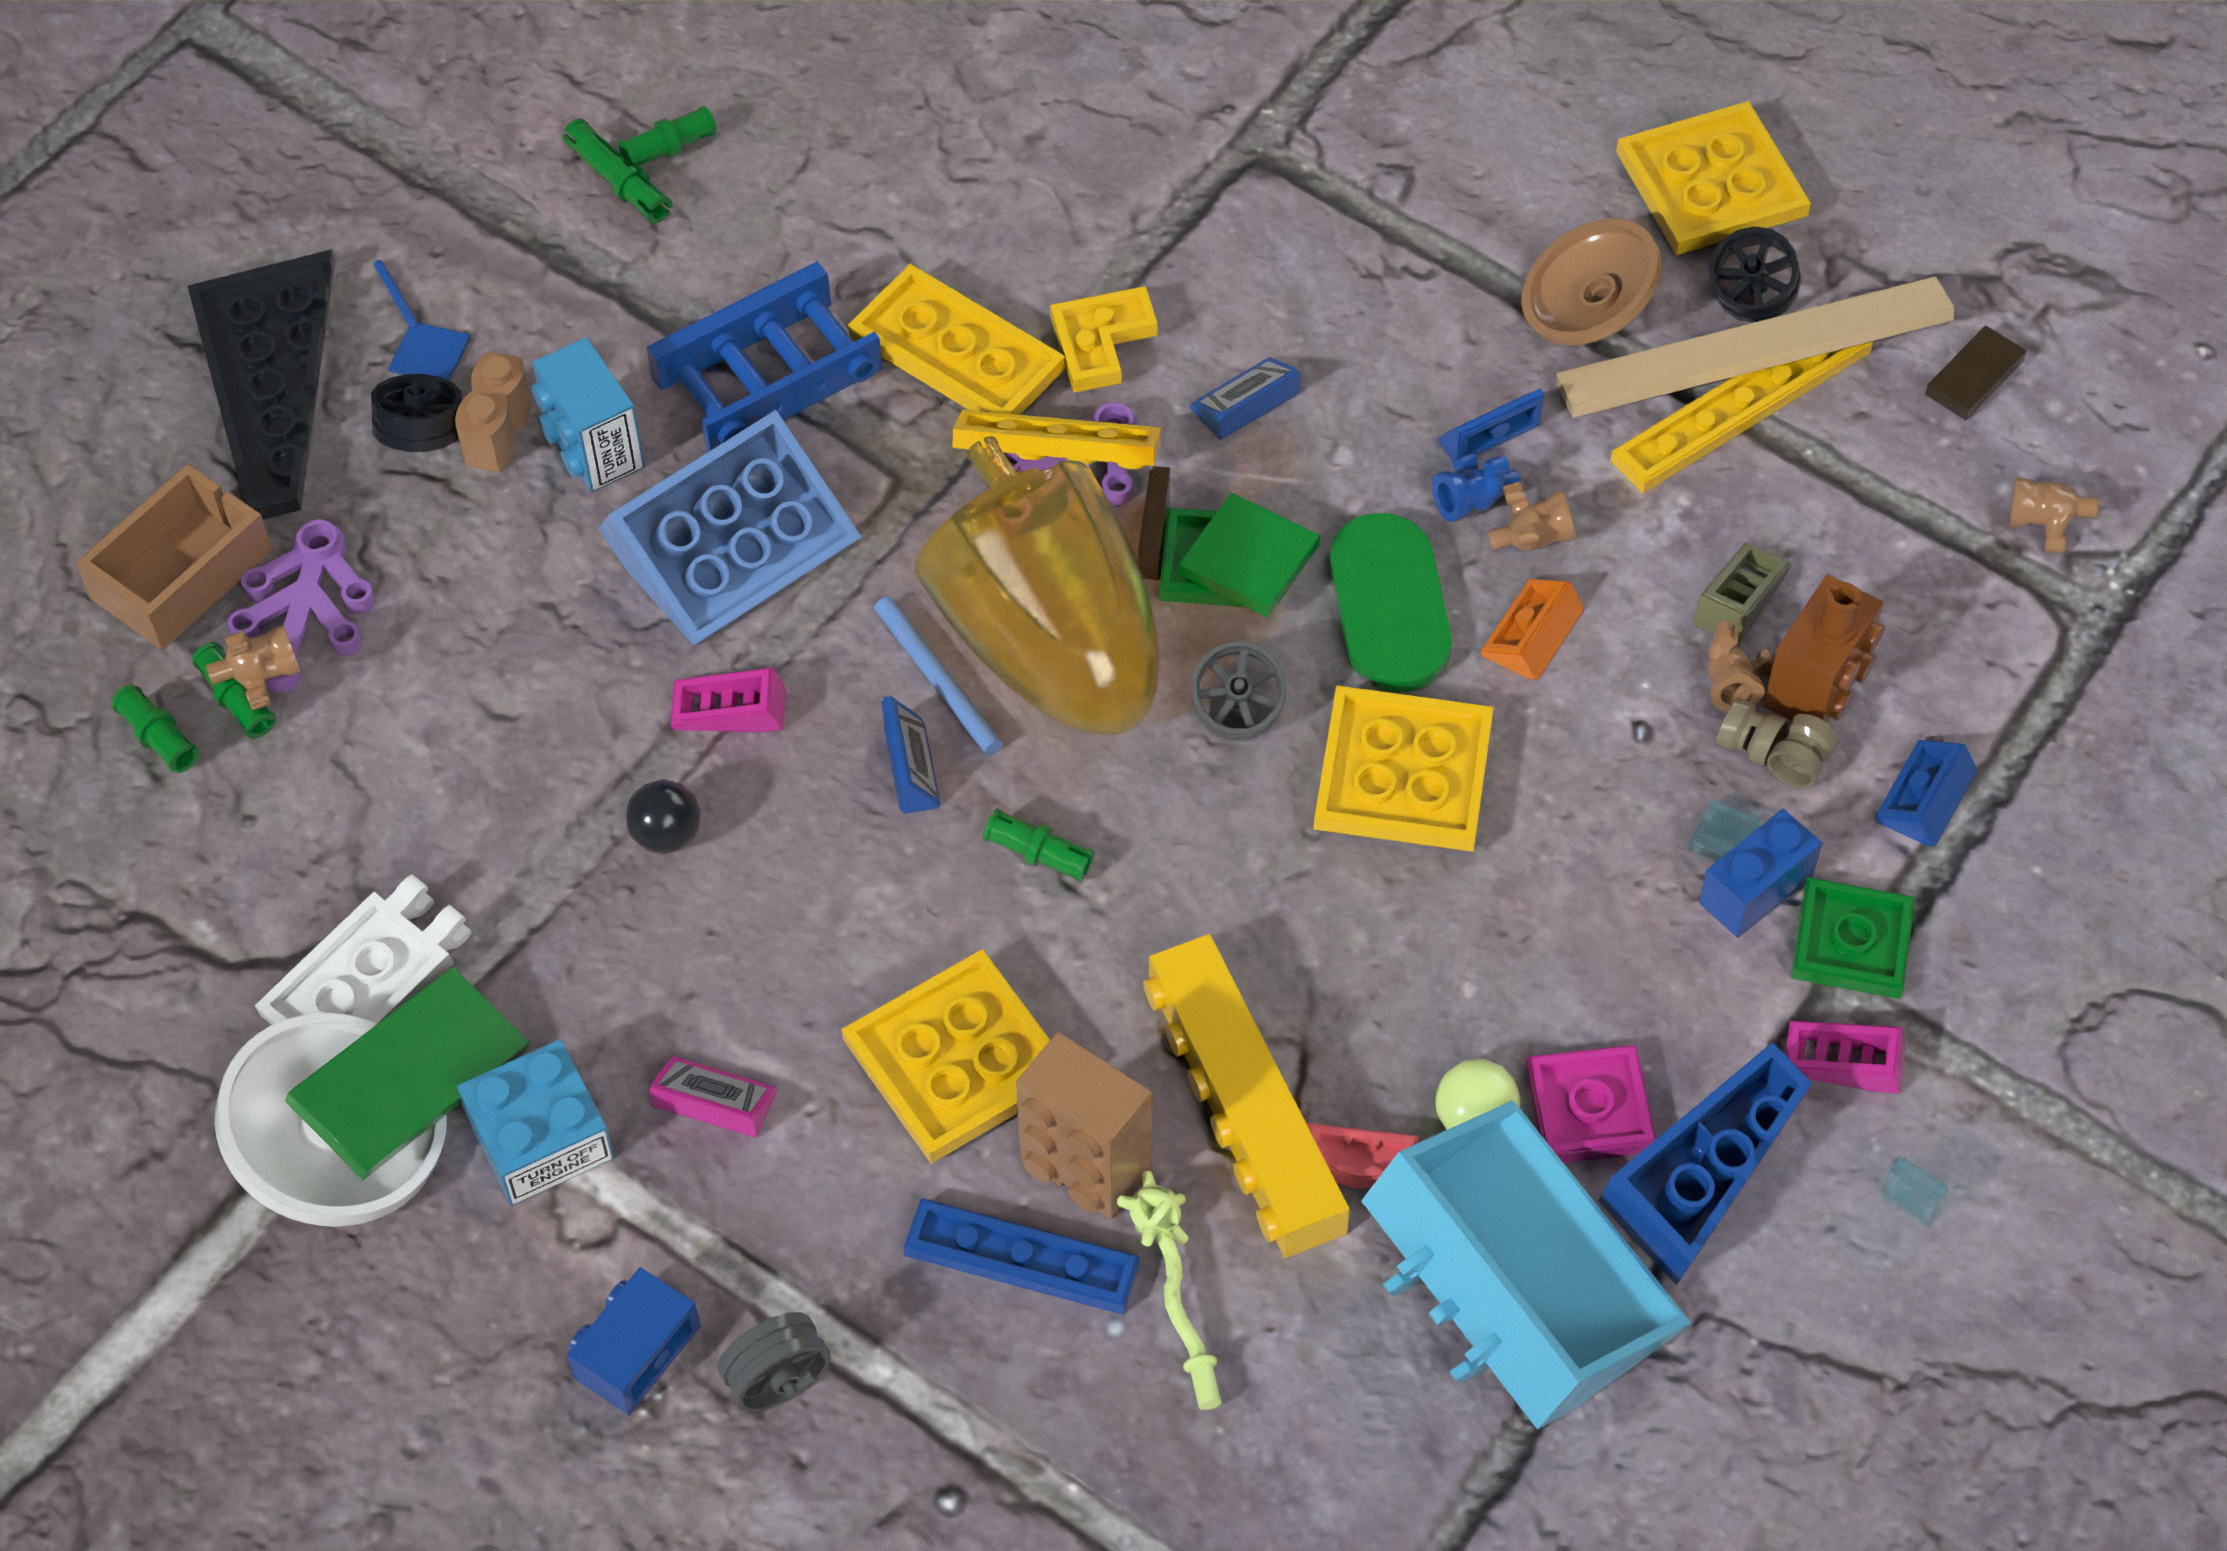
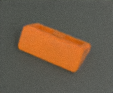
(1534, 627)

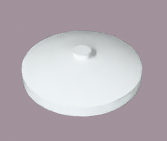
(282, 1156)

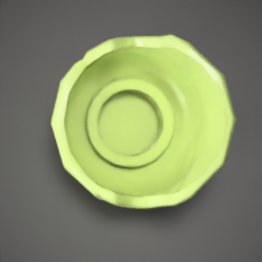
(1472, 1090)

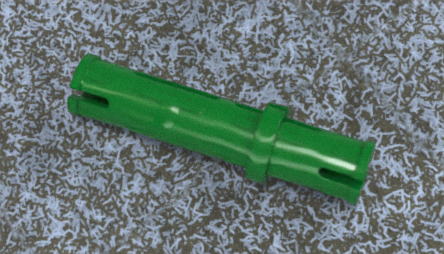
(628, 182)

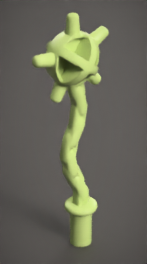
(1157, 1216)

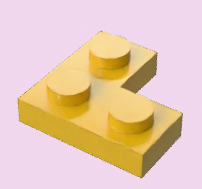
(1092, 326)

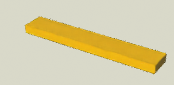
(1724, 415)

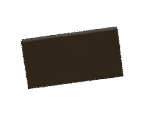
(1975, 372)
(1154, 522)

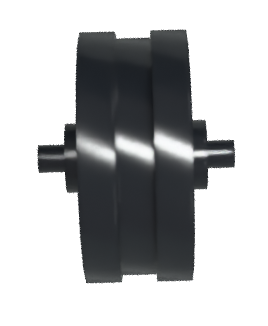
(1755, 274)
(415, 412)

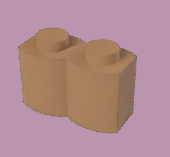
(493, 411)

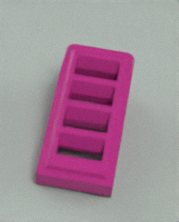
(750, 717)
(1862, 1075)

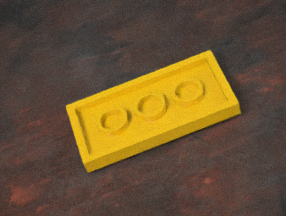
(957, 345)

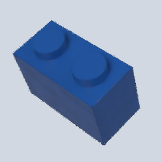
(1760, 872)
(632, 1340)

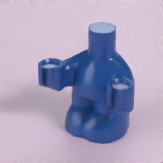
(1471, 487)

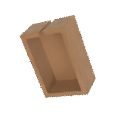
(174, 556)
(1084, 1125)

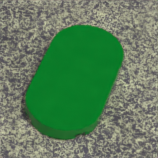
(1390, 602)

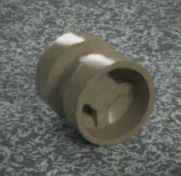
(1751, 731)
(1800, 754)

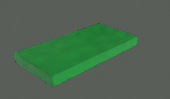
(405, 1072)

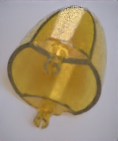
(1048, 593)

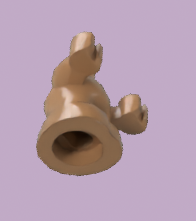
(2049, 505)
(1536, 524)
(254, 662)
(1732, 670)

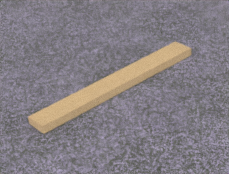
(1754, 346)

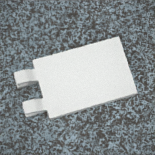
(371, 959)

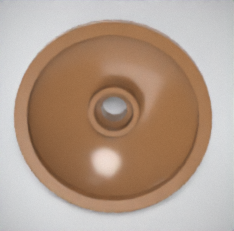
(1591, 282)

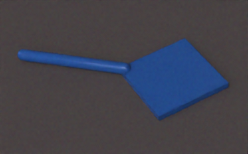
(424, 346)

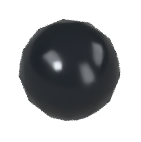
(663, 816)

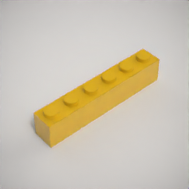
(1247, 1096)

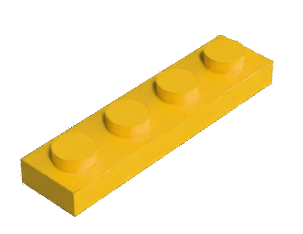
(1063, 438)

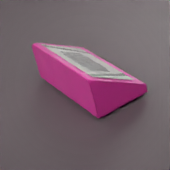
(712, 1096)

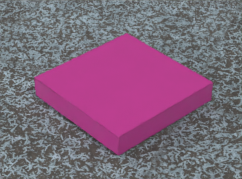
(1591, 1103)

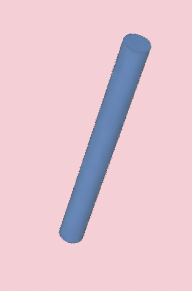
(938, 676)

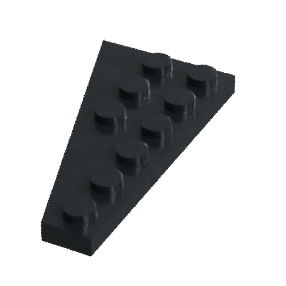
(265, 360)

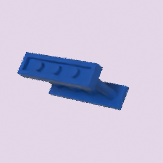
(747, 322)

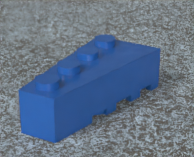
(1695, 1170)

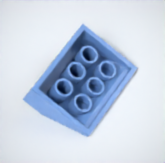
(729, 529)

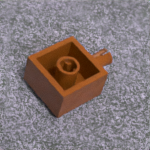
(1825, 652)

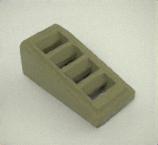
(1738, 593)

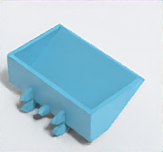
(1520, 1263)

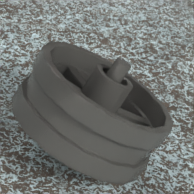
(1238, 690)
(774, 1362)

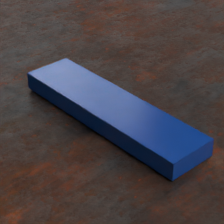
(1022, 1256)

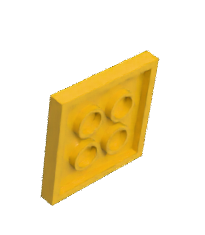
(1712, 177)
(1403, 768)
(949, 1053)

